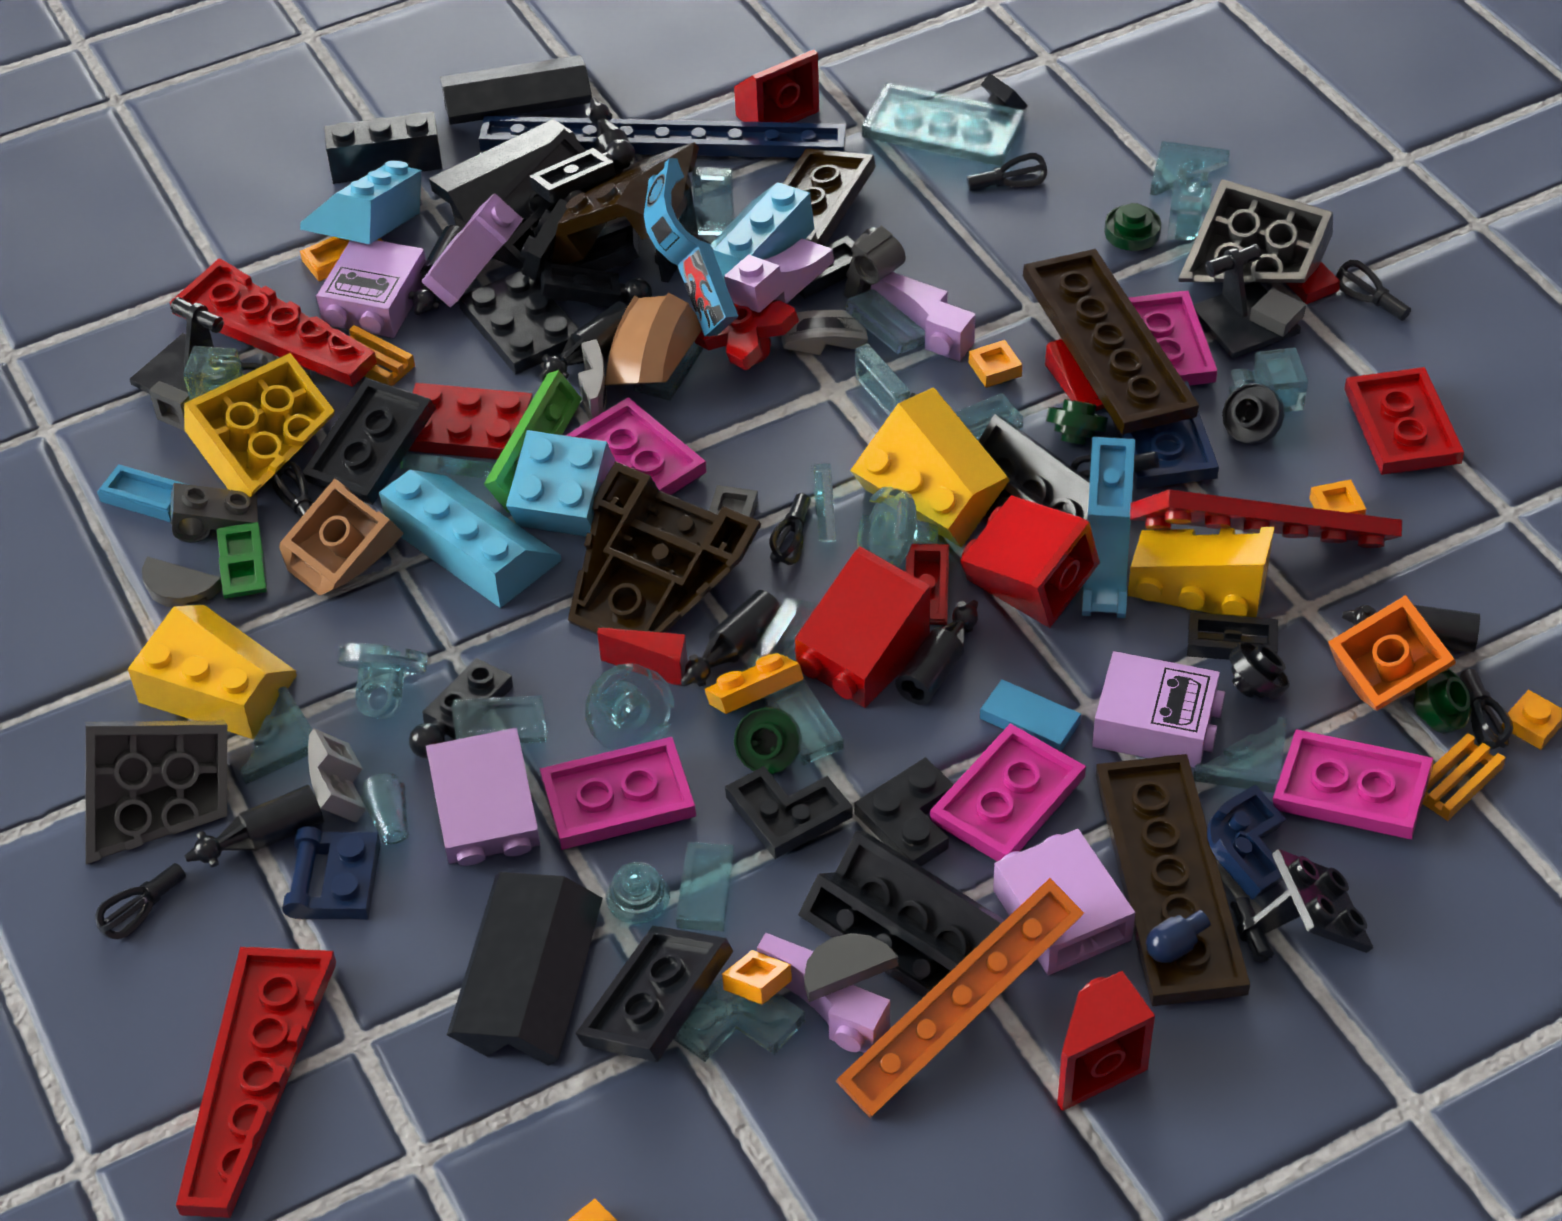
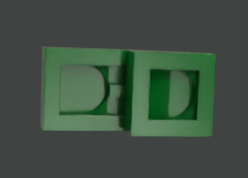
(241, 560)

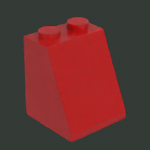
(1032, 558)
(864, 628)

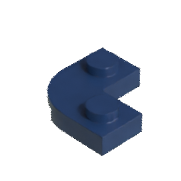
(1237, 843)

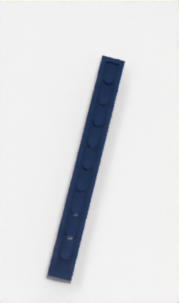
(660, 136)

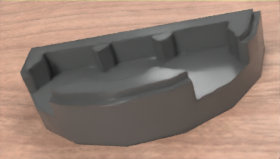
(176, 584)
(845, 962)

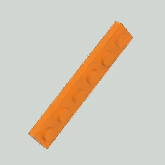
(959, 998)

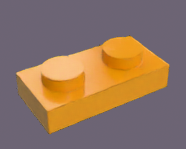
(742, 688)

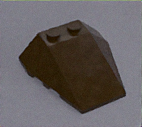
(616, 198)
(652, 555)

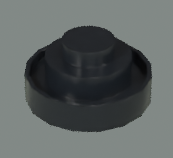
(1253, 414)
(1258, 671)

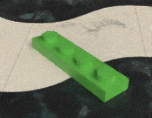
(547, 413)

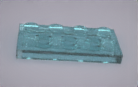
(943, 124)

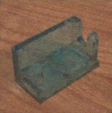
(210, 368)

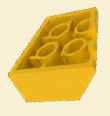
(256, 422)
(937, 462)
(208, 671)

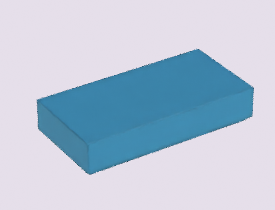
(138, 492)
(1031, 713)

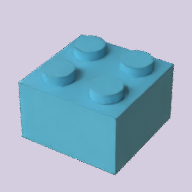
(558, 482)

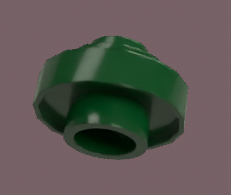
(1132, 227)
(1076, 421)
(1443, 702)
(767, 739)

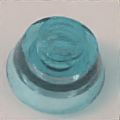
(637, 893)

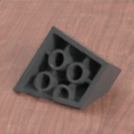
(1287, 231)
(151, 781)

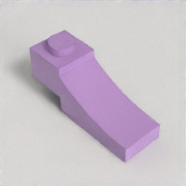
(471, 249)
(781, 277)
(946, 327)
(853, 1014)

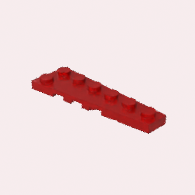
(277, 327)
(1250, 515)
(256, 1048)

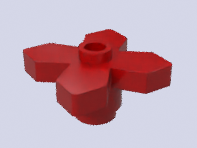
(750, 333)

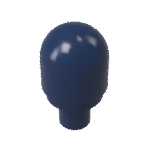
(1175, 936)

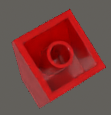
(780, 92)
(1105, 1039)

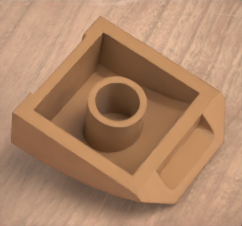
(651, 340)
(336, 540)

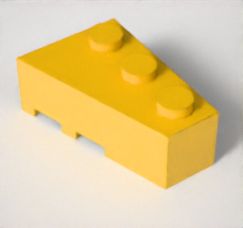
(1202, 572)

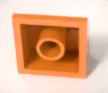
(1389, 654)

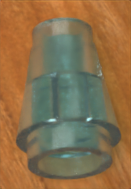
(386, 805)

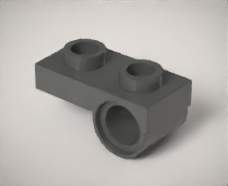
(872, 260)
(202, 508)

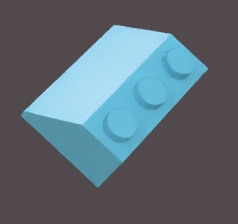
(369, 205)
(765, 226)

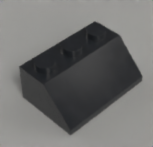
(367, 145)

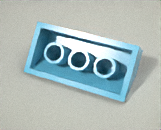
(466, 535)

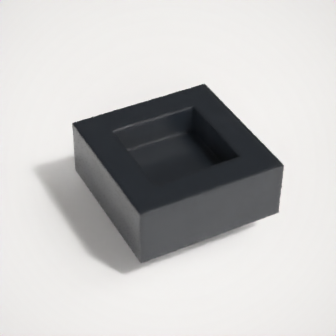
(1002, 94)

